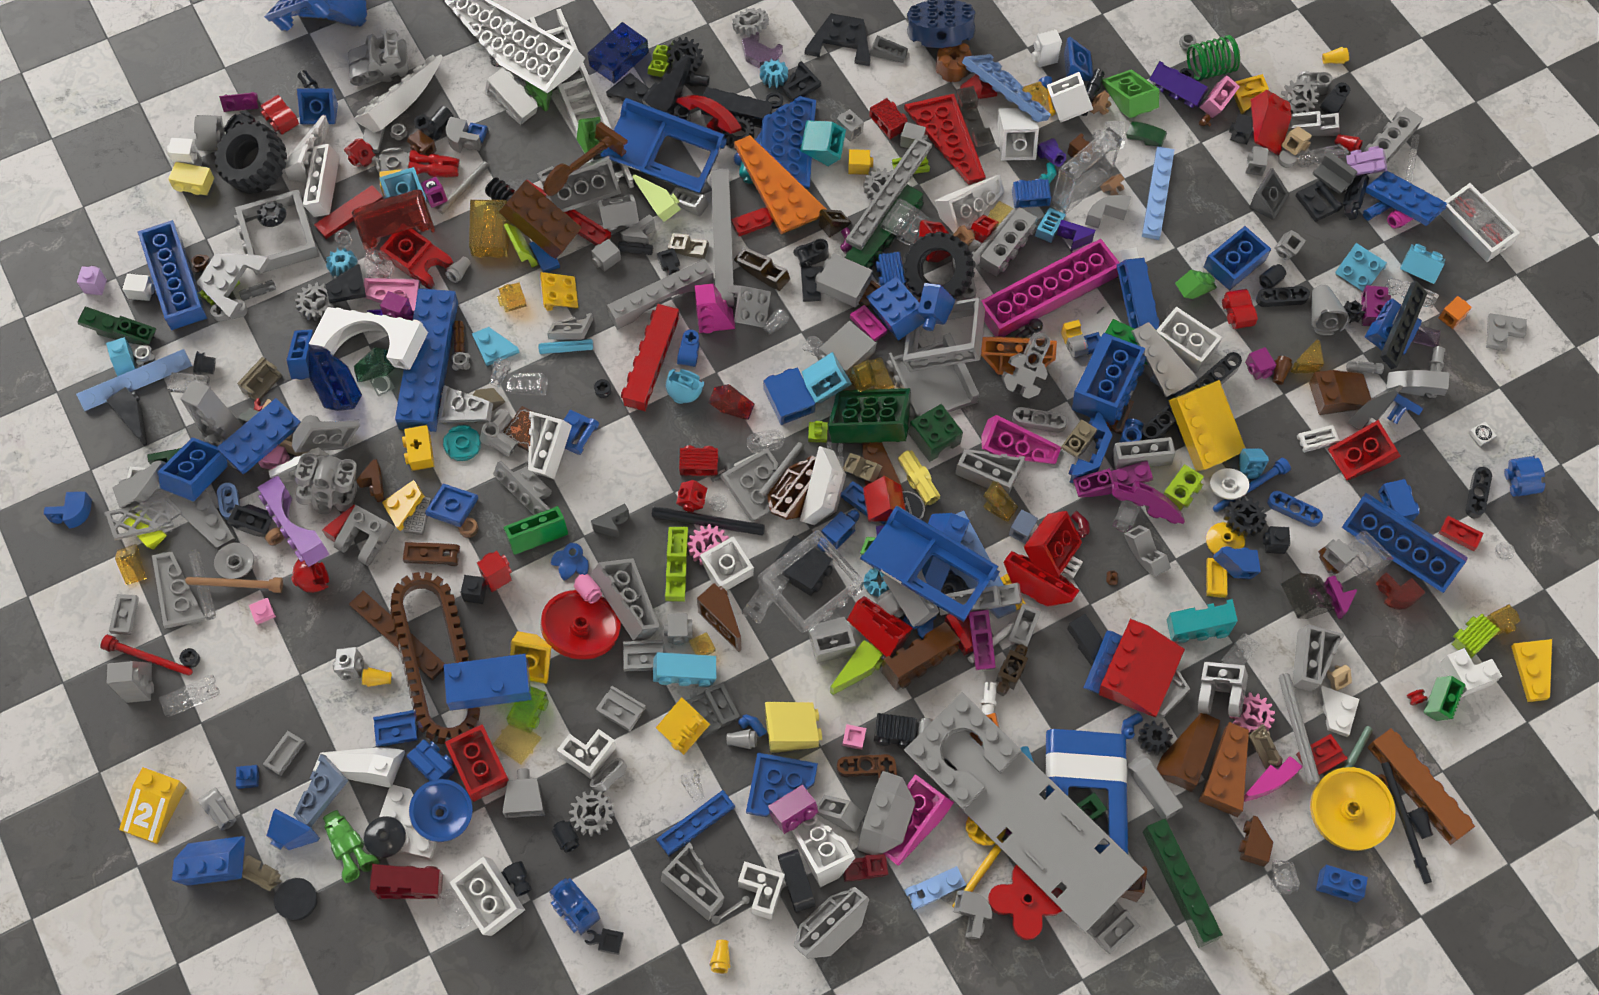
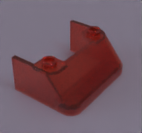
(391, 217)

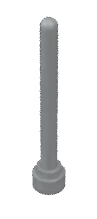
(976, 255)

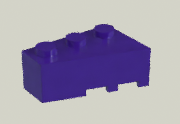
(1178, 85)

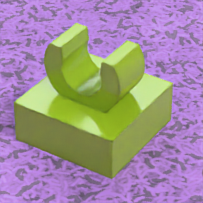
(818, 431)

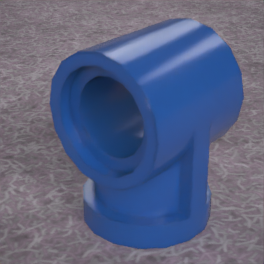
(1133, 429)

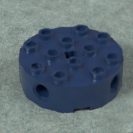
(941, 23)

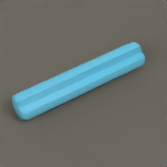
(565, 346)

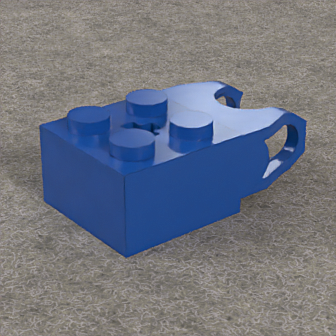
(574, 905)

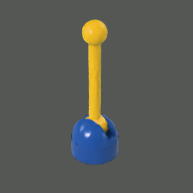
(1046, 81)

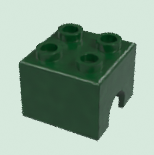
(935, 432)

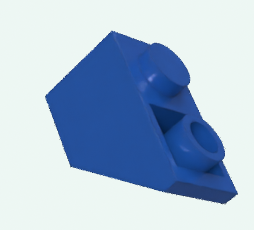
(1239, 562)

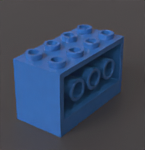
(1109, 378)

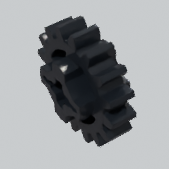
(682, 47)
(1245, 516)

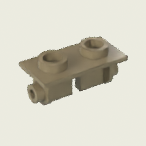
(1265, 747)
(266, 877)

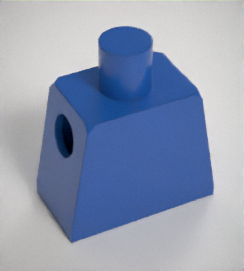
(935, 305)

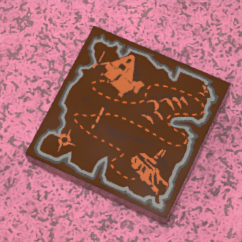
(519, 428)

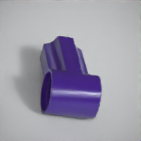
(1049, 150)

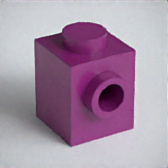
(1260, 364)

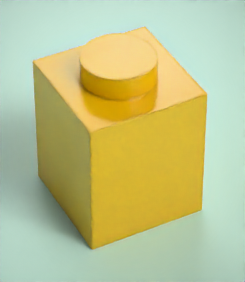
(859, 162)

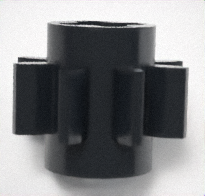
(1354, 311)

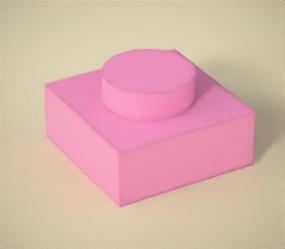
(262, 611)
(854, 736)

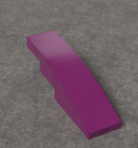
(982, 640)

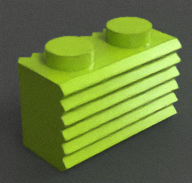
(1476, 635)

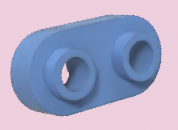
(225, 502)

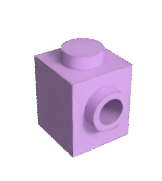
(91, 280)

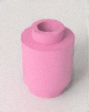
(587, 588)

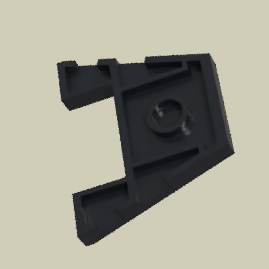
(842, 32)

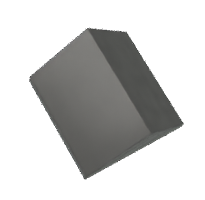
(1269, 195)

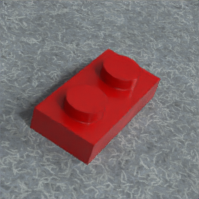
(1461, 533)

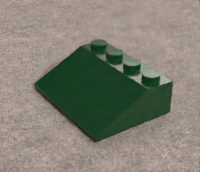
(870, 416)

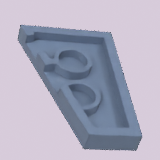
(322, 790)

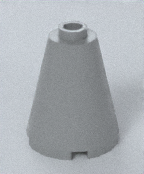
(1327, 311)

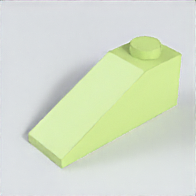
(659, 198)

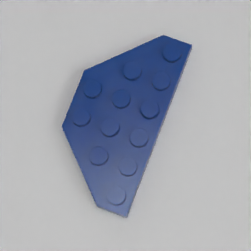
(783, 137)

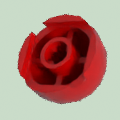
(310, 578)

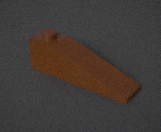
(1188, 754)

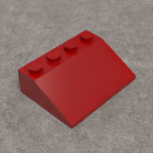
(1141, 669)

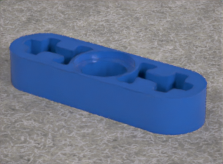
(1293, 501)

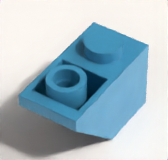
(1252, 462)

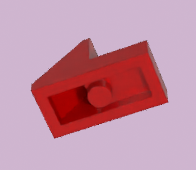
(982, 89)
(983, 227)

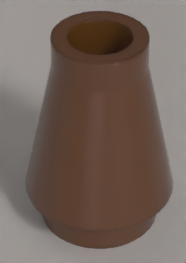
(1282, 368)

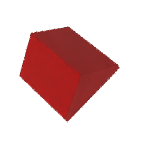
(882, 498)

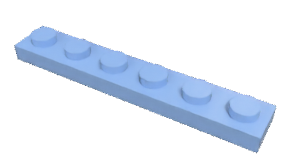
(1158, 193)
(134, 379)

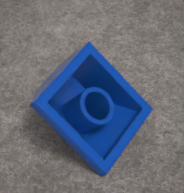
(289, 832)

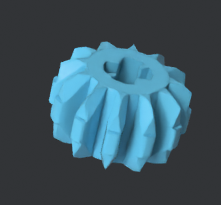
(774, 73)
(340, 261)

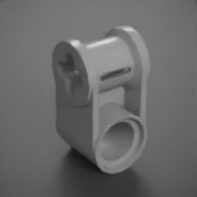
(1320, 79)

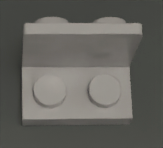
(751, 305)

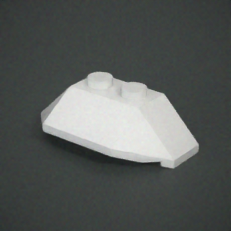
(824, 487)

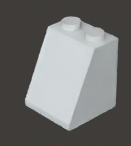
(1017, 135)

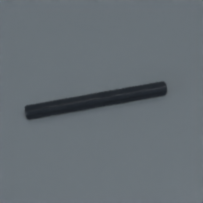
(704, 520)

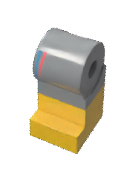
(1074, 338)

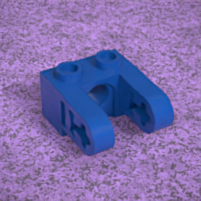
(1382, 326)

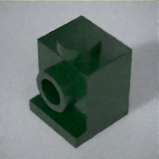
(1094, 805)

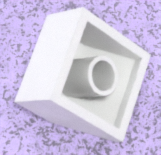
(727, 564)

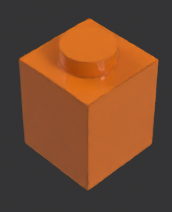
(1455, 312)

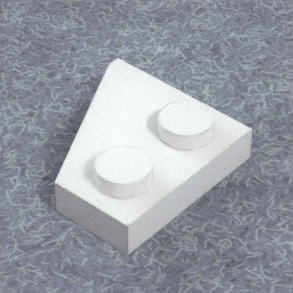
(1339, 710)

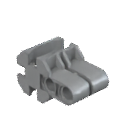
(371, 63)
(1026, 372)

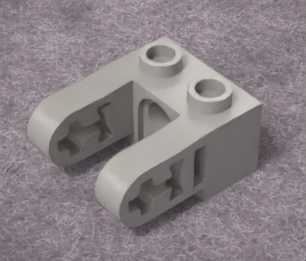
(371, 524)
(1223, 678)

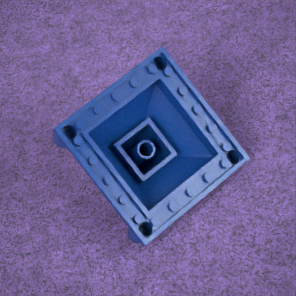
(341, 11)

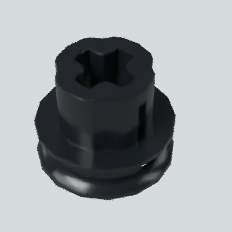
(203, 364)

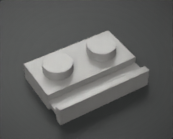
(640, 654)
(620, 708)

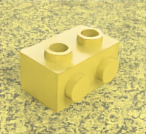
(191, 178)

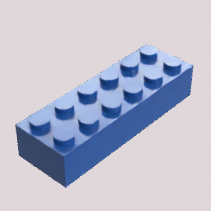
(172, 275)
(1406, 542)

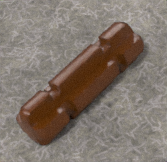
(458, 336)

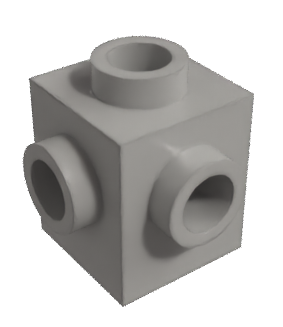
(348, 663)

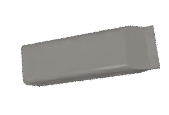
(1154, 787)

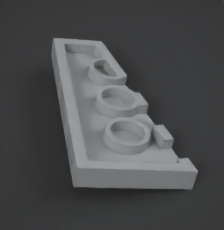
(175, 597)

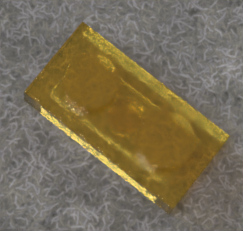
(881, 374)

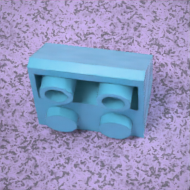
(1423, 263)
(825, 378)

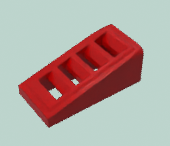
(333, 529)

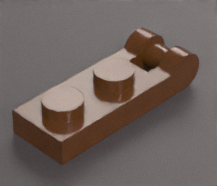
(431, 553)

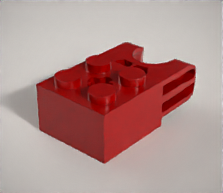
(415, 255)

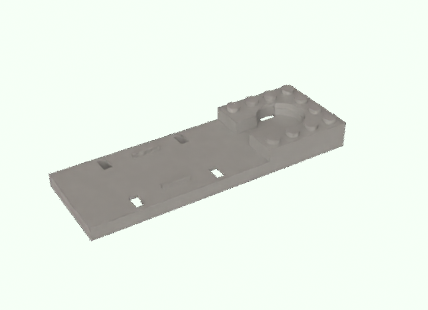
(1001, 790)

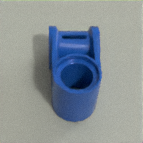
(689, 350)

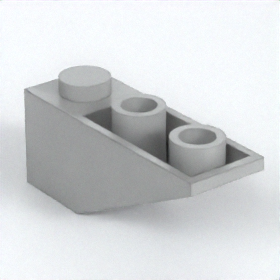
(139, 486)

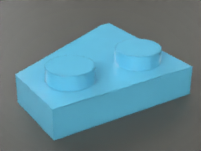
(493, 345)

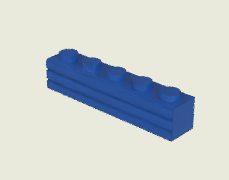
(1102, 661)

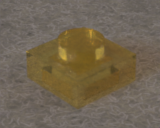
(702, 645)

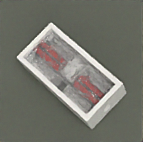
(1479, 222)

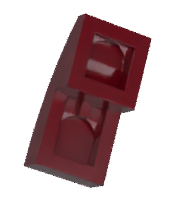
(866, 868)

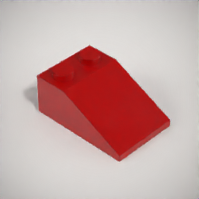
(1270, 120)
(1364, 451)

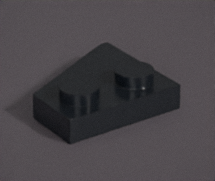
(628, 87)
(346, 286)

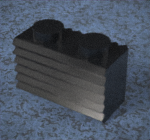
(895, 730)

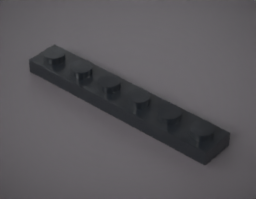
(1403, 325)

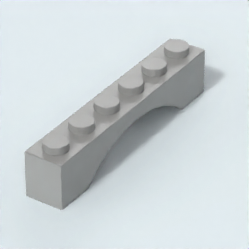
(629, 308)

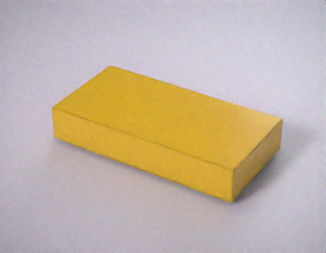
(1215, 579)

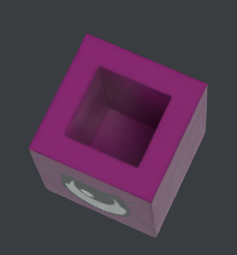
(434, 192)

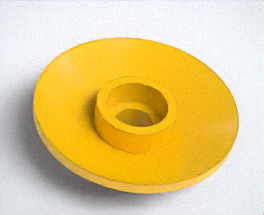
(1216, 540)

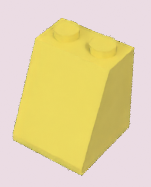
(792, 726)

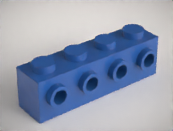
(1137, 293)

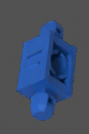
(840, 528)

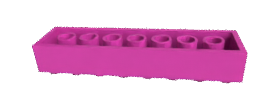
(1049, 288)

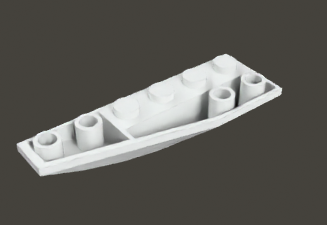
(398, 98)

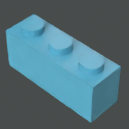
(684, 669)

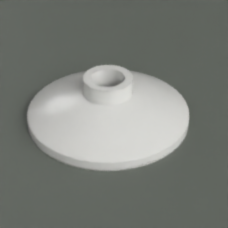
(1231, 478)

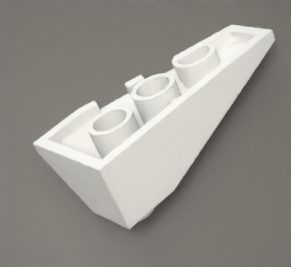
(299, 160)
(368, 765)

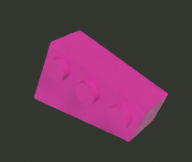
(712, 310)

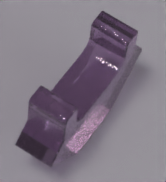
(757, 53)

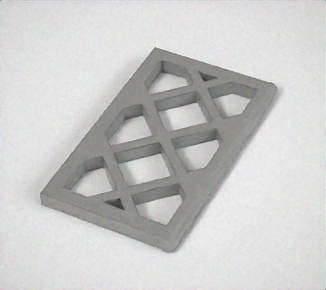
(132, 531)

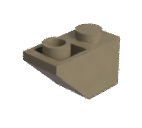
(1079, 439)

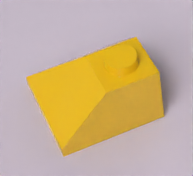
(537, 654)

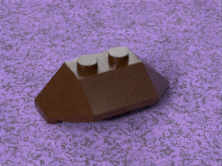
(789, 492)

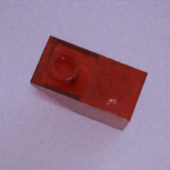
(731, 402)

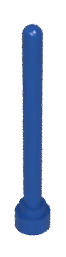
(1281, 467)

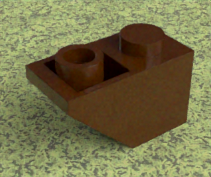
(1257, 843)

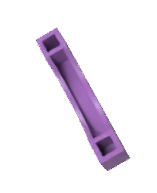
(306, 541)

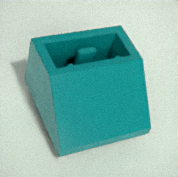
(823, 141)

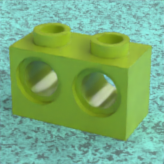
(1181, 487)

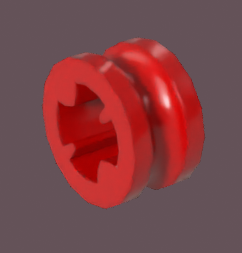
(1417, 697)

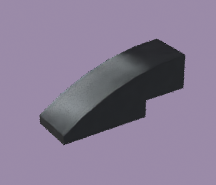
(1086, 637)

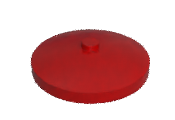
(579, 627)

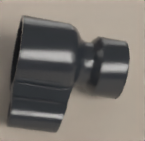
(516, 875)

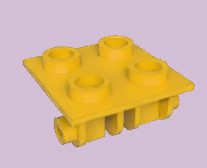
(558, 291)
(682, 726)

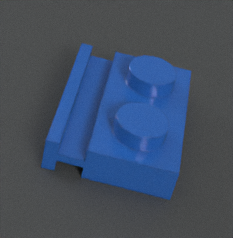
(395, 728)

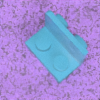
(1360, 267)

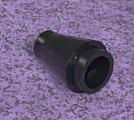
(1420, 821)

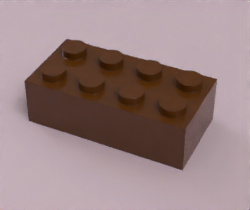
(540, 219)

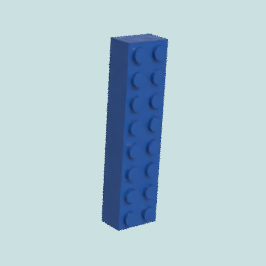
(424, 382)

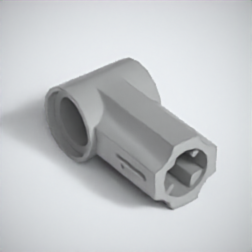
(215, 805)

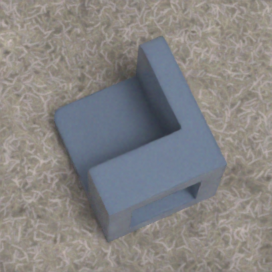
(1023, 526)

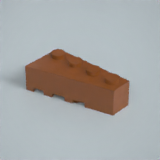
(1227, 775)

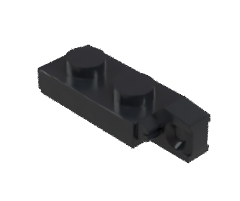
(1355, 196)

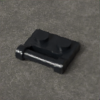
(1314, 203)

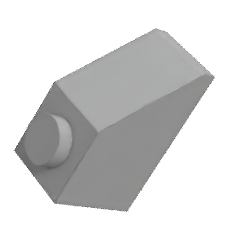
(840, 812)

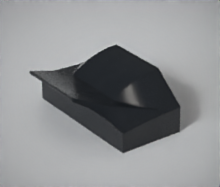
(250, 520)

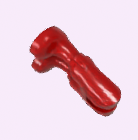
(437, 164)

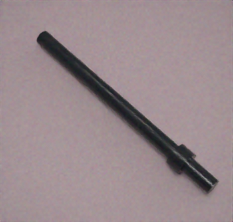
(1420, 861)

